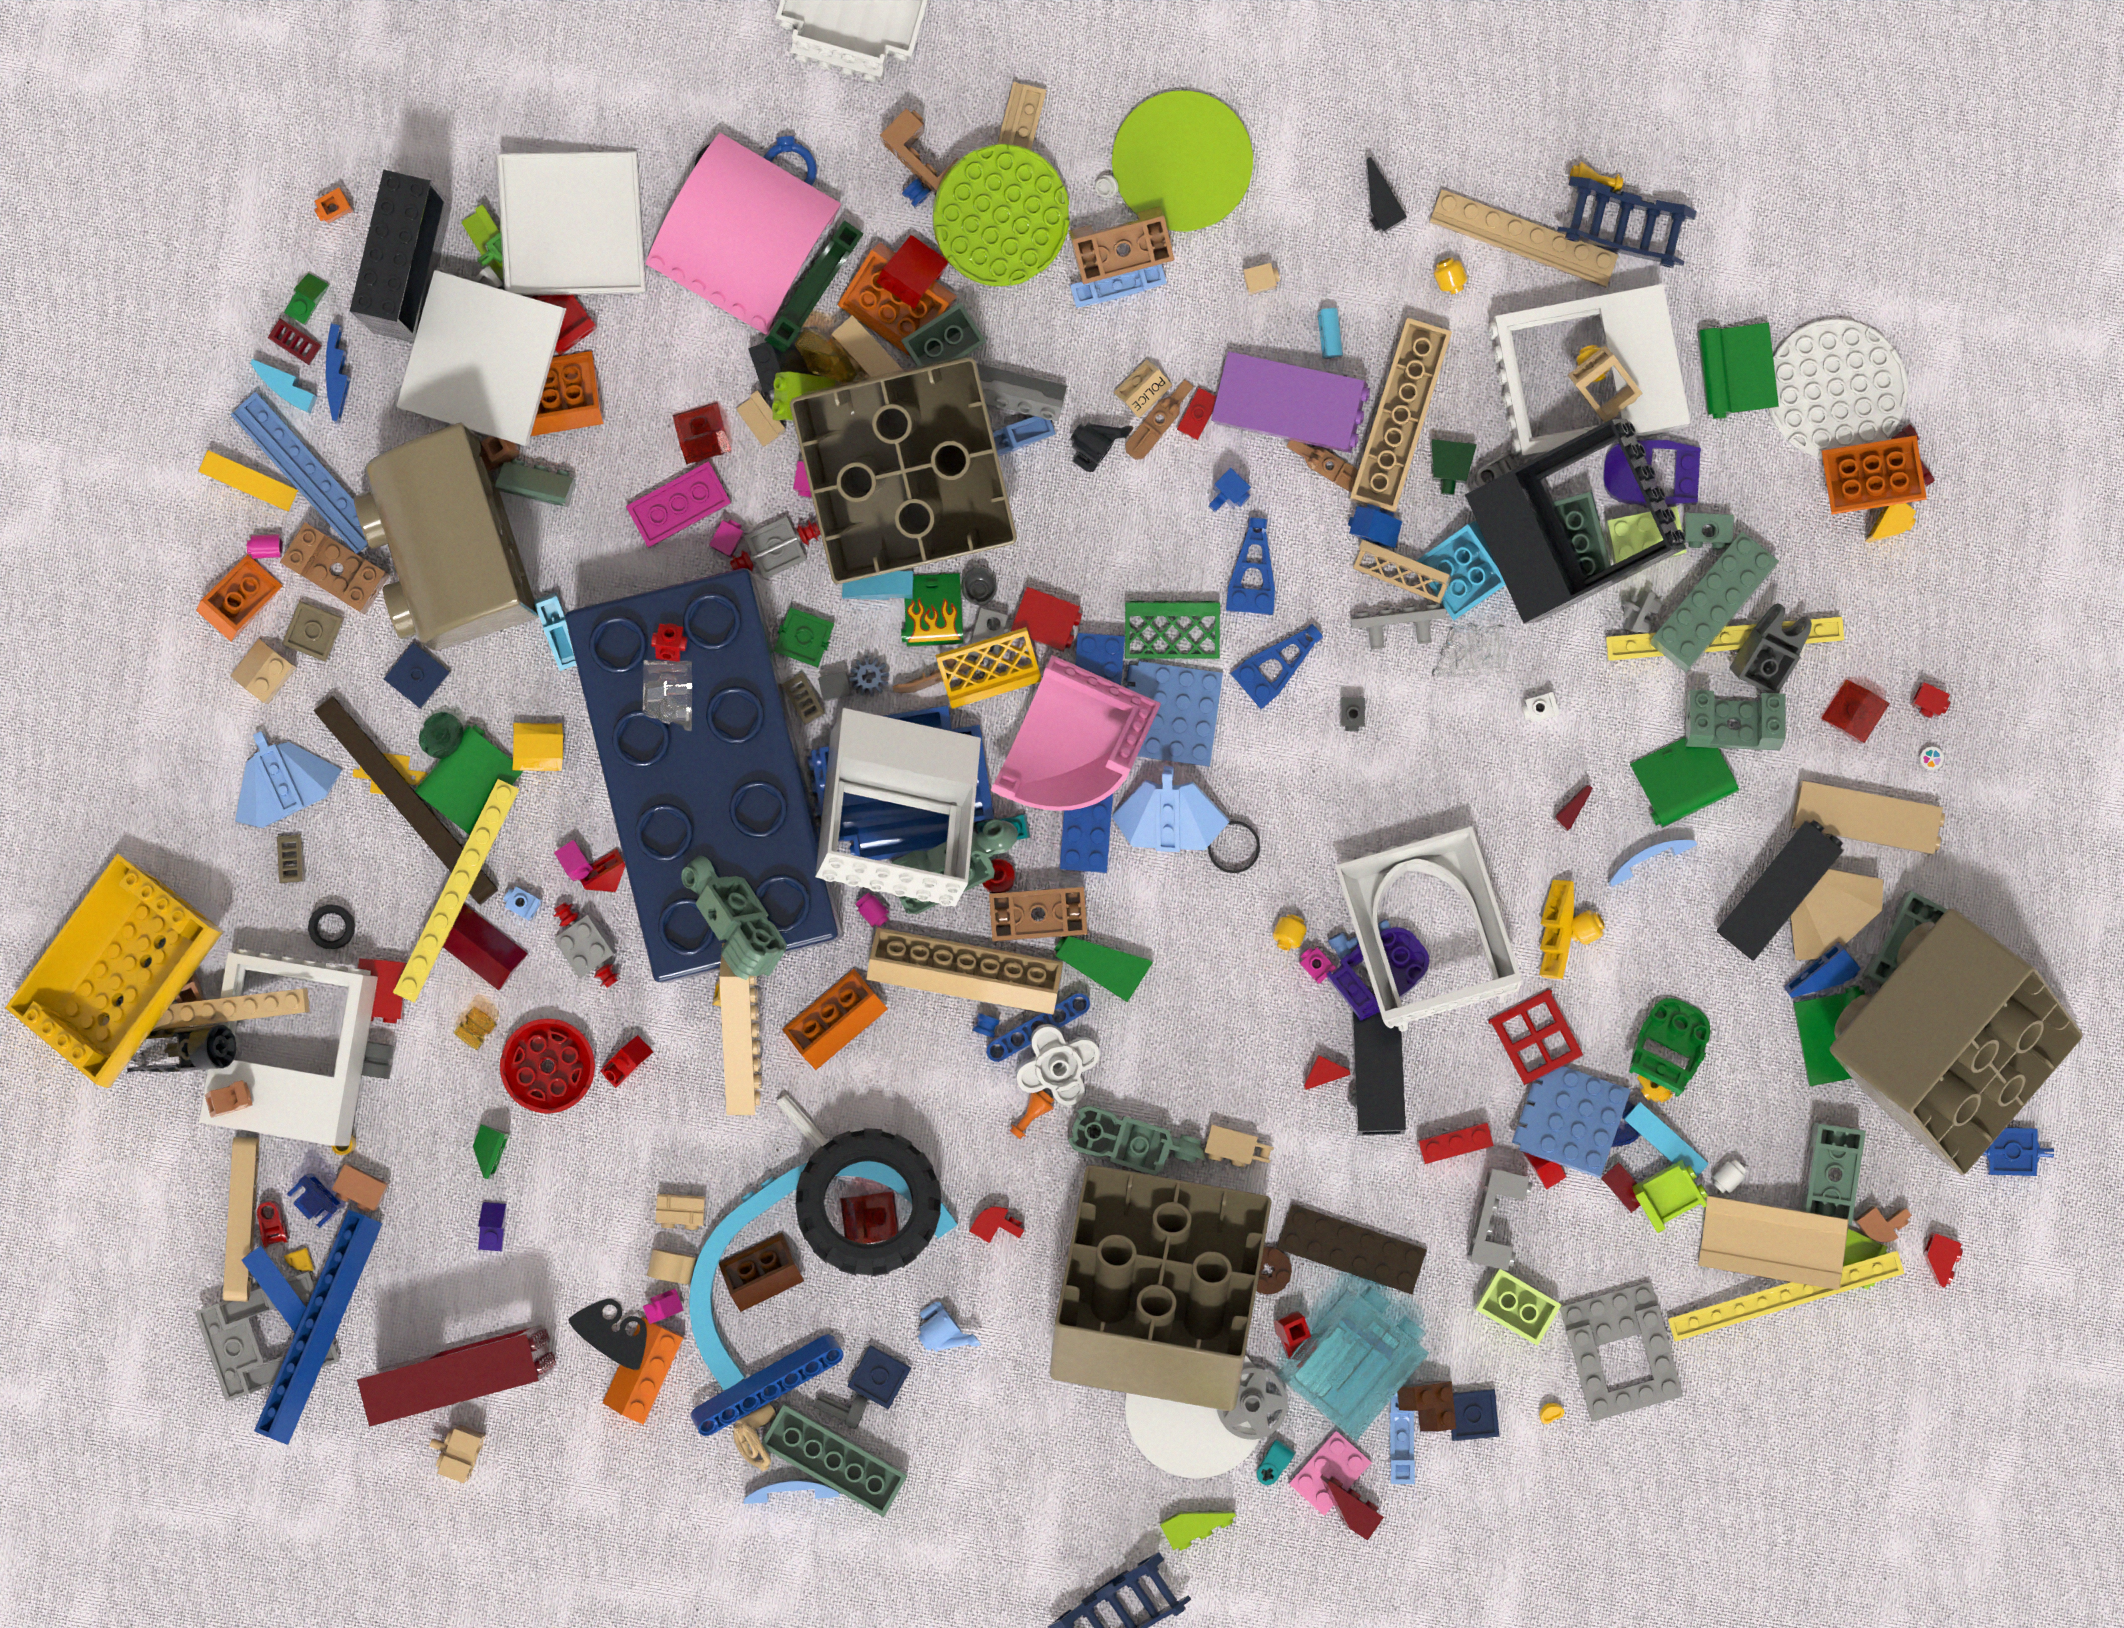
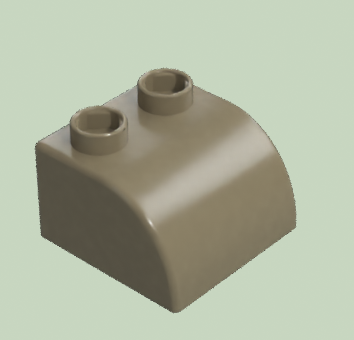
(903, 469)
(445, 540)
(1955, 1038)
(1159, 1287)

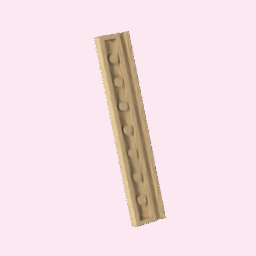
(1022, 115)
(1523, 238)

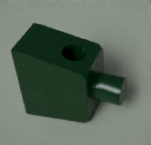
(1450, 463)

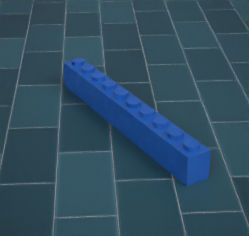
(318, 1327)

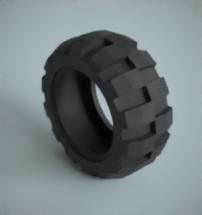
(875, 1147)

